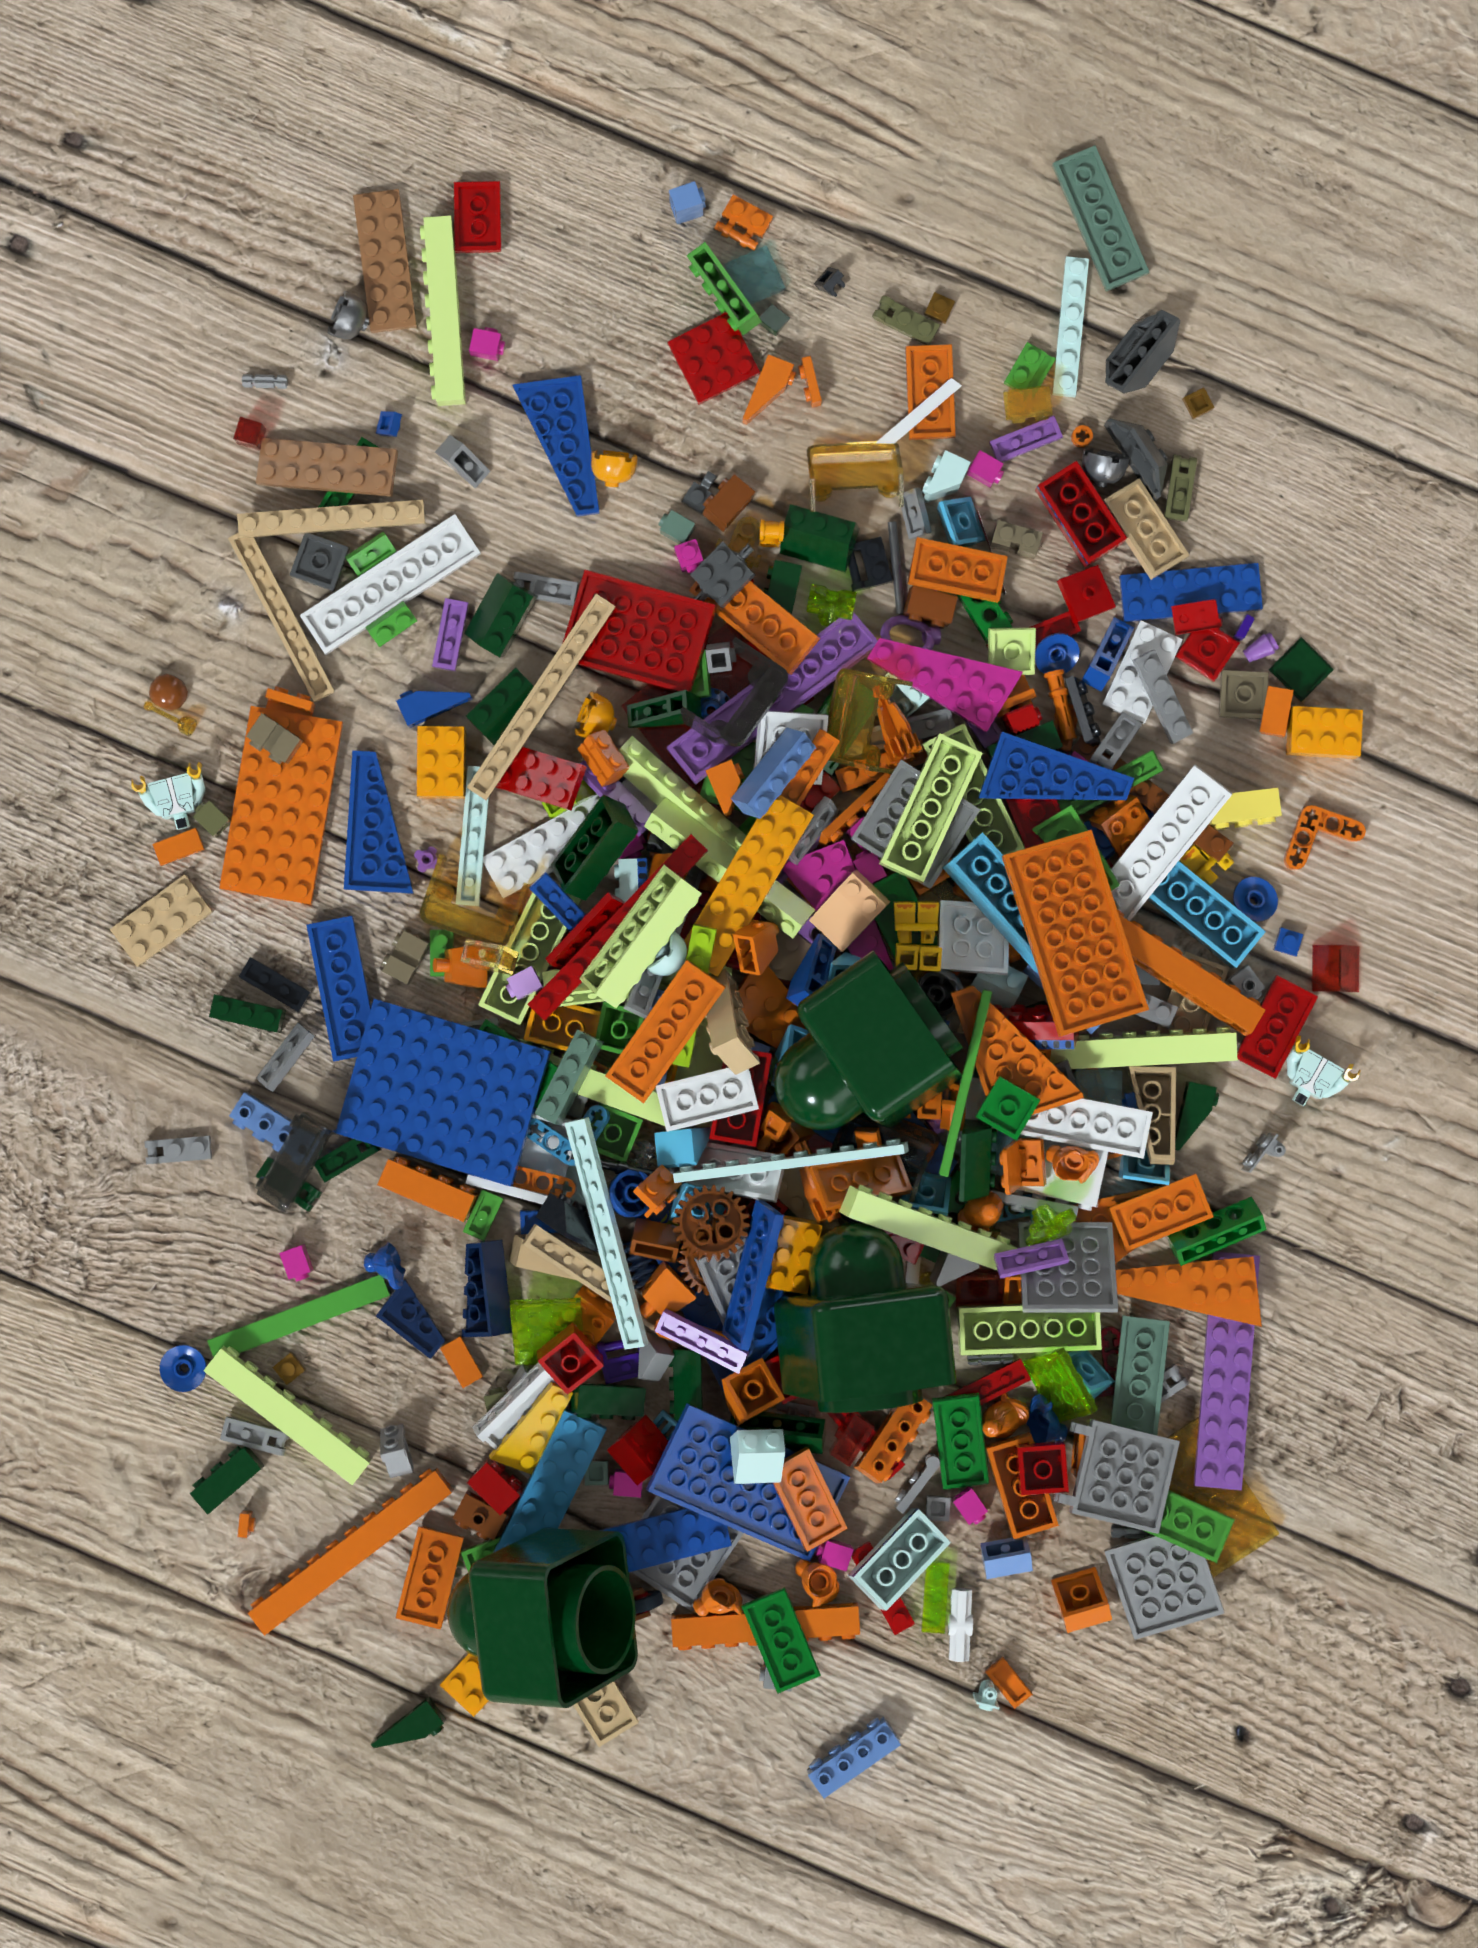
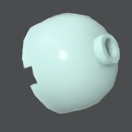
(670, 957)

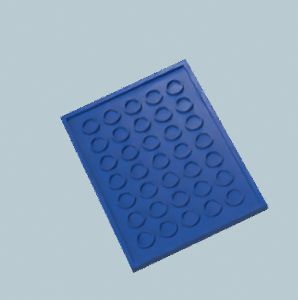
(443, 1092)

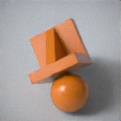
(948, 1108)

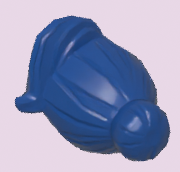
(386, 1264)
(1044, 1422)

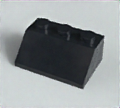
(568, 1219)

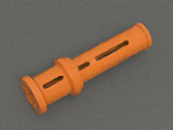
(1059, 693)

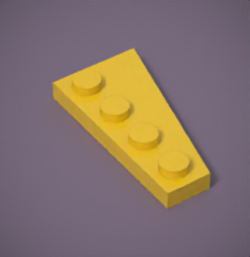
(529, 1438)

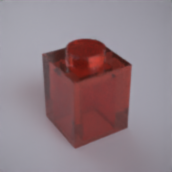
(249, 433)

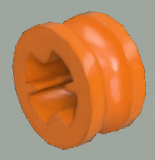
(1087, 441)

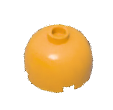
(613, 467)
(595, 715)

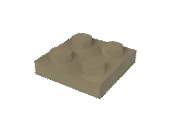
(1242, 694)

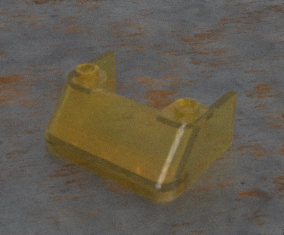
(854, 467)
(853, 717)
(442, 913)

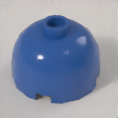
(623, 1198)

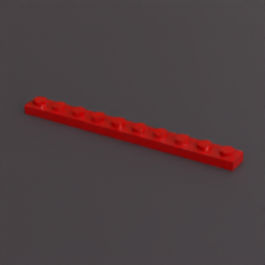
(567, 979)

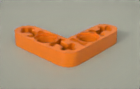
(1320, 825)

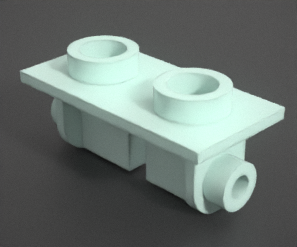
(986, 1696)

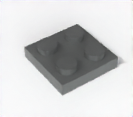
(319, 561)

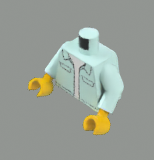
(174, 795)
(1315, 1074)

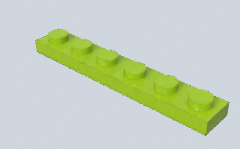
(700, 954)

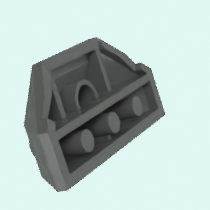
(1142, 352)
(1144, 457)

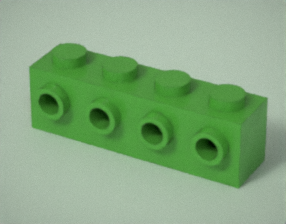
(725, 290)

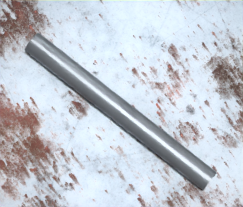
(896, 567)

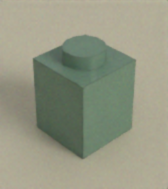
(676, 527)

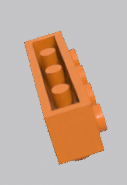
(890, 1440)

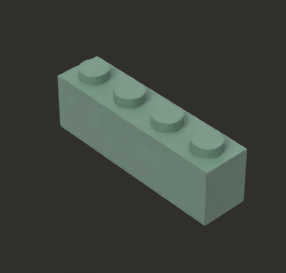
(569, 1077)

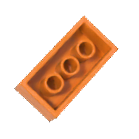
(427, 1189)
(1023, 1512)

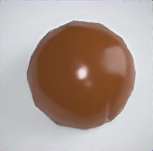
(168, 692)

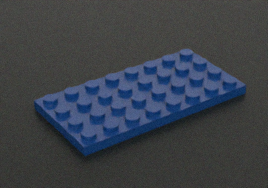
(699, 1476)

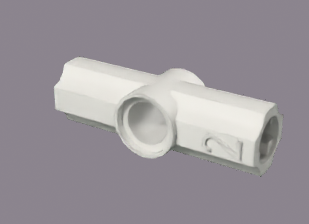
(960, 1624)

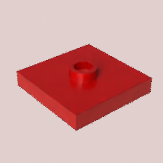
(1086, 594)
(1207, 652)

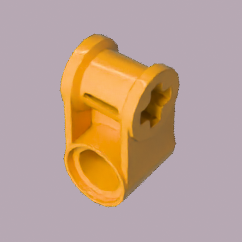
(771, 533)

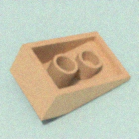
(849, 910)

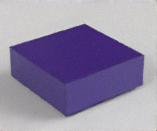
(1243, 627)

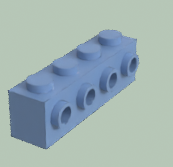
(773, 773)
(262, 1120)
(853, 1757)

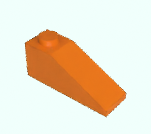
(770, 385)

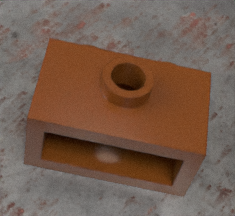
(728, 502)
(930, 606)
(654, 1240)
(479, 1516)

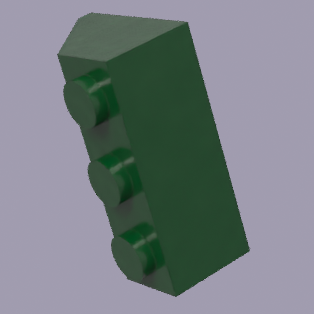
(818, 538)
(500, 615)
(500, 705)
(976, 1160)
(685, 1380)

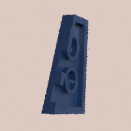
(411, 1321)

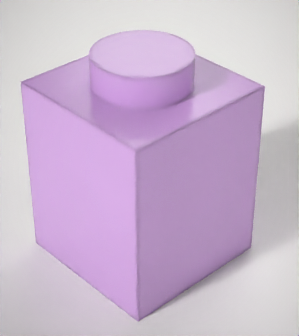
(524, 983)

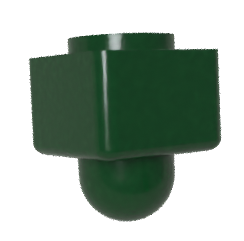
(867, 1050)
(863, 1330)
(548, 1617)

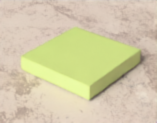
(1012, 648)

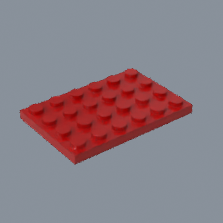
(649, 633)

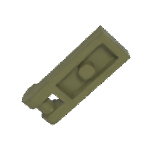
(906, 321)
(1180, 488)

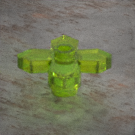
(830, 604)
(1049, 1225)

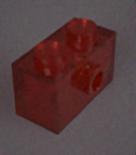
(851, 1438)

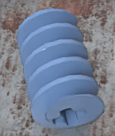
(640, 1266)

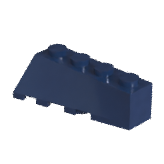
(486, 1290)

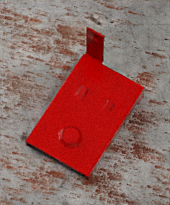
(1196, 616)

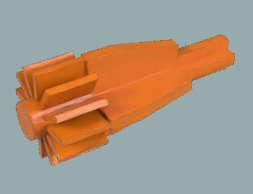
(897, 733)
(811, 1192)

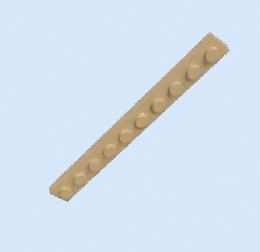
(541, 697)

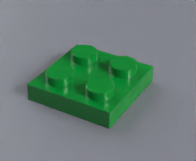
(1007, 1107)

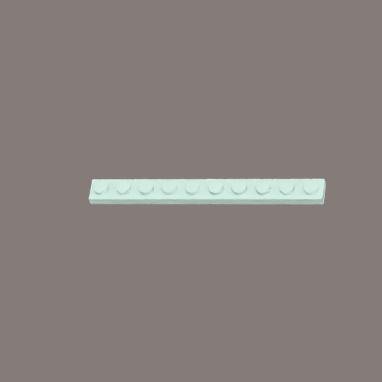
(800, 1159)
(606, 1233)

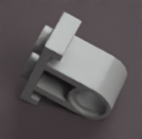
(395, 1451)

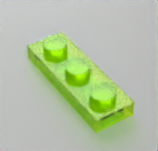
(935, 1597)

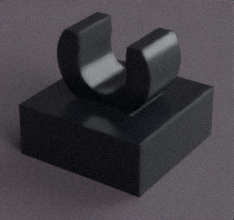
(828, 280)

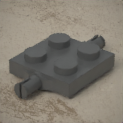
(723, 574)

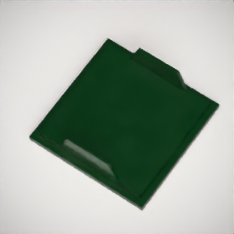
(1301, 669)

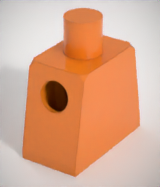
(756, 946)
(459, 972)
(665, 1291)

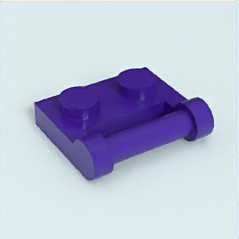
(619, 1367)

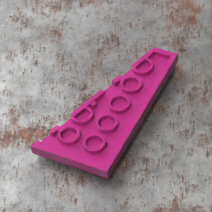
(957, 683)
(820, 876)

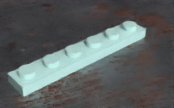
(1070, 326)
(472, 845)

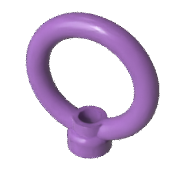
(930, 635)

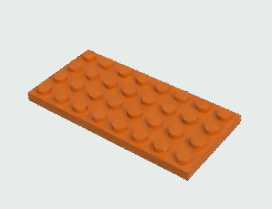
(282, 811)
(1075, 933)

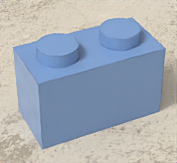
(687, 202)
(1006, 1557)

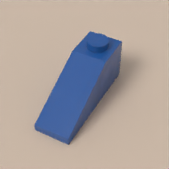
(1107, 654)
(425, 705)
(813, 970)

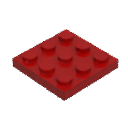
(713, 358)

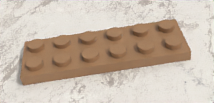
(385, 261)
(327, 467)

